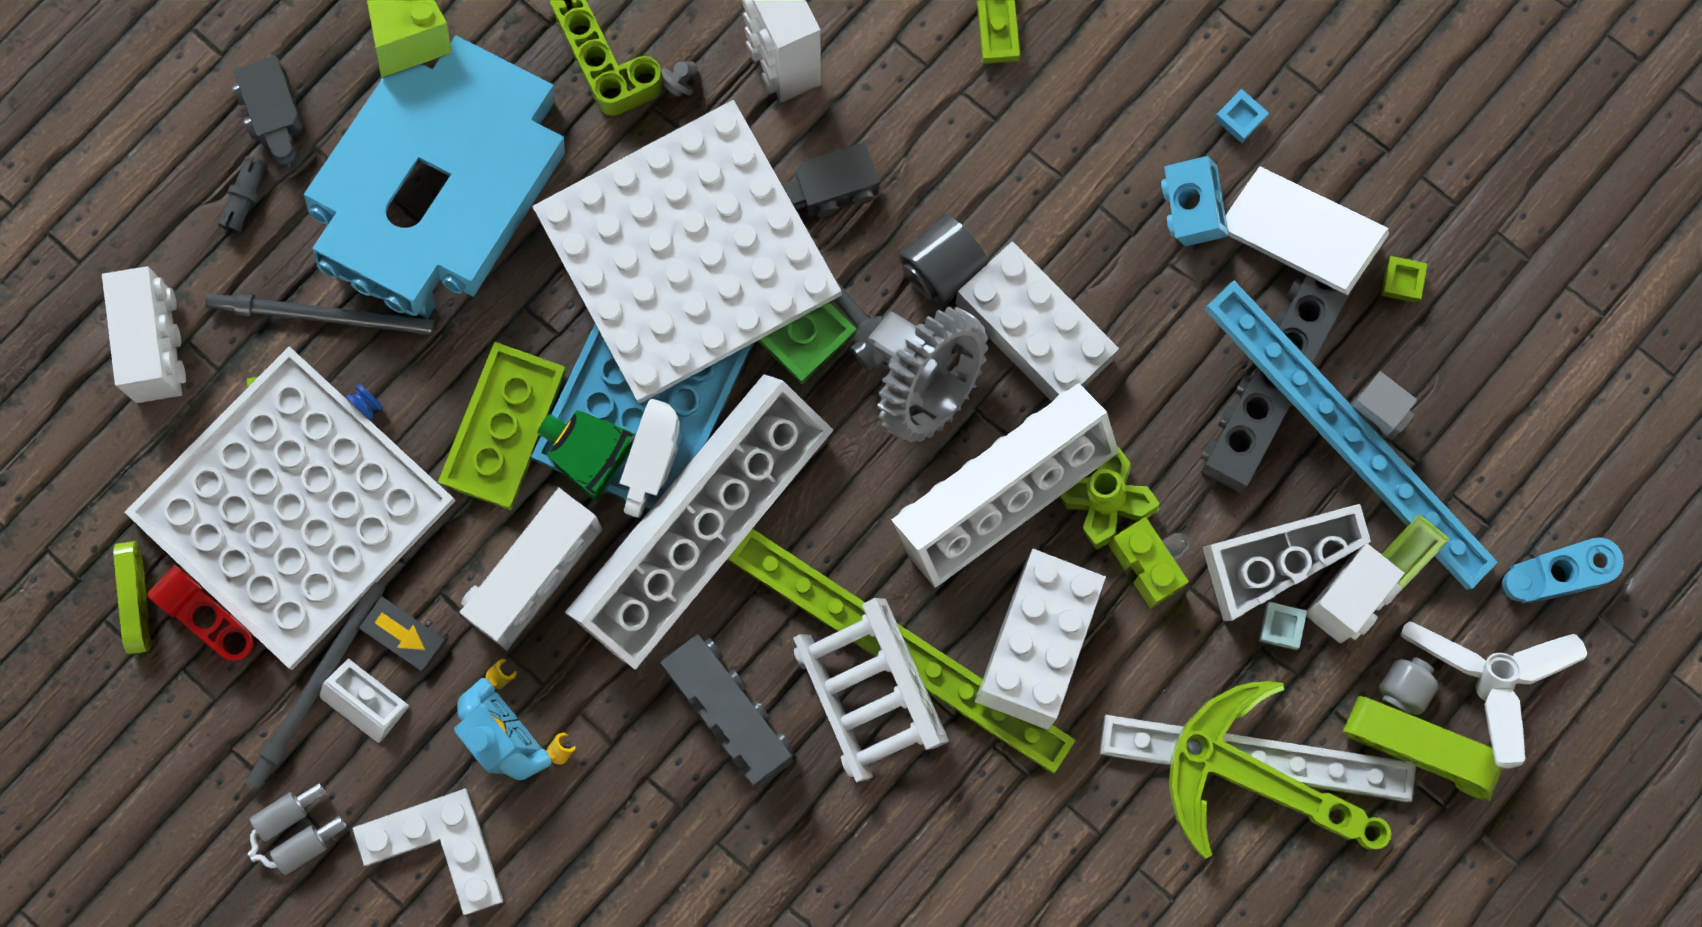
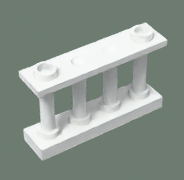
(908, 694)

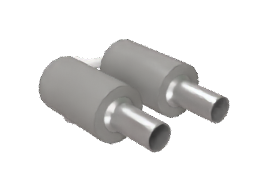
(301, 846)

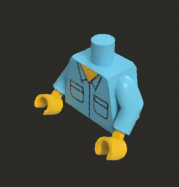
(498, 735)

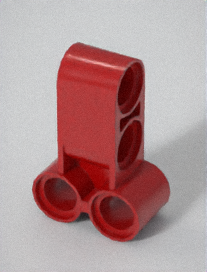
(183, 598)

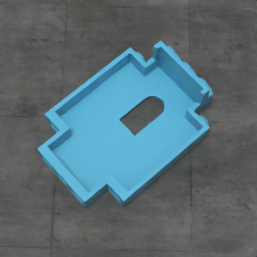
(465, 118)

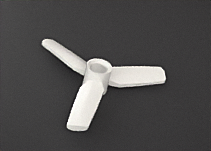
(1498, 678)

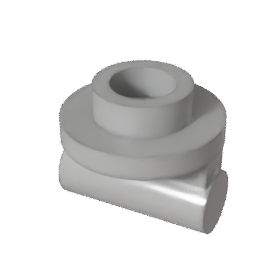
(676, 80)

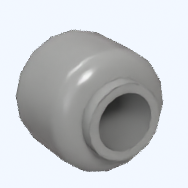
(1409, 686)

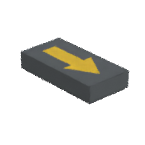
(402, 634)

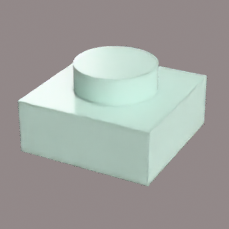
(1282, 626)

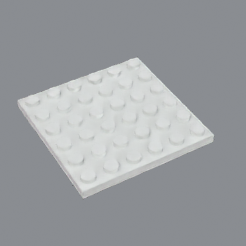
(687, 251)
(290, 507)

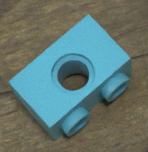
(1208, 218)

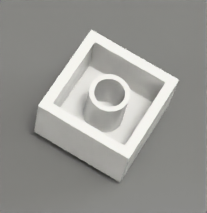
(1354, 593)

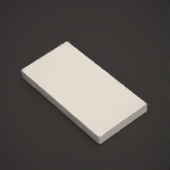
(1304, 230)

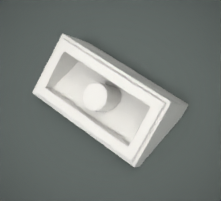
(363, 700)

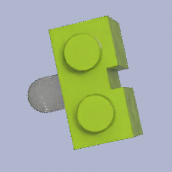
(1151, 560)

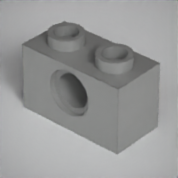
(1385, 406)

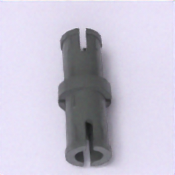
(242, 195)

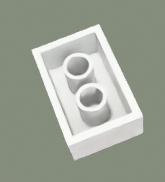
(143, 334)

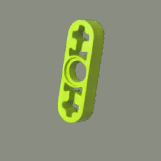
(132, 597)

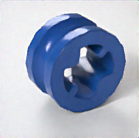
(364, 402)

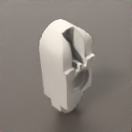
(650, 455)

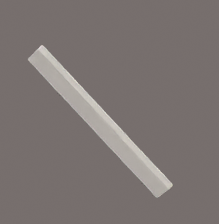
(1307, 764)

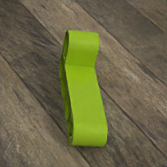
(608, 74)
(1425, 746)

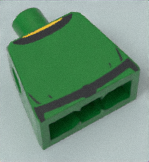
(587, 450)

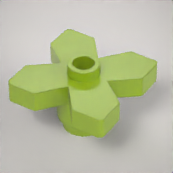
(1107, 497)

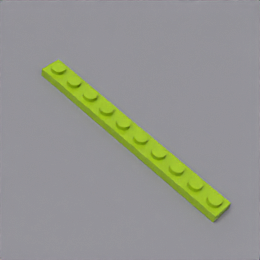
(939, 673)

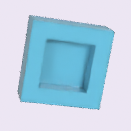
(1241, 116)

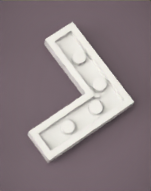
(444, 820)

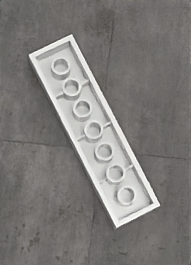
(699, 520)

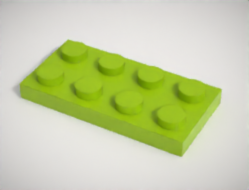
(502, 426)

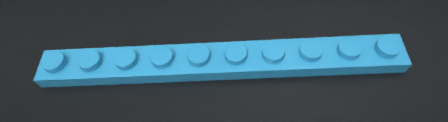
(1346, 430)

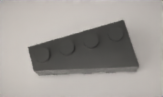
(727, 711)

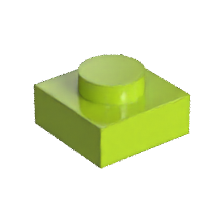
(1404, 279)

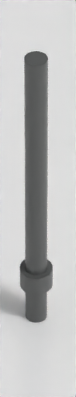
(247, 305)
(273, 751)

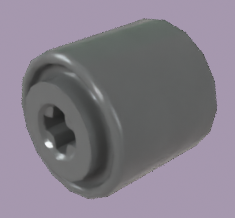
(942, 260)

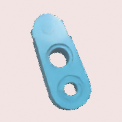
(1534, 582)

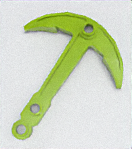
(1217, 757)

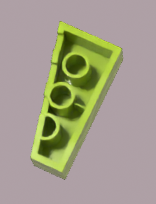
(407, 33)

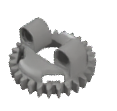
(926, 381)

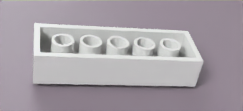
(1006, 484)

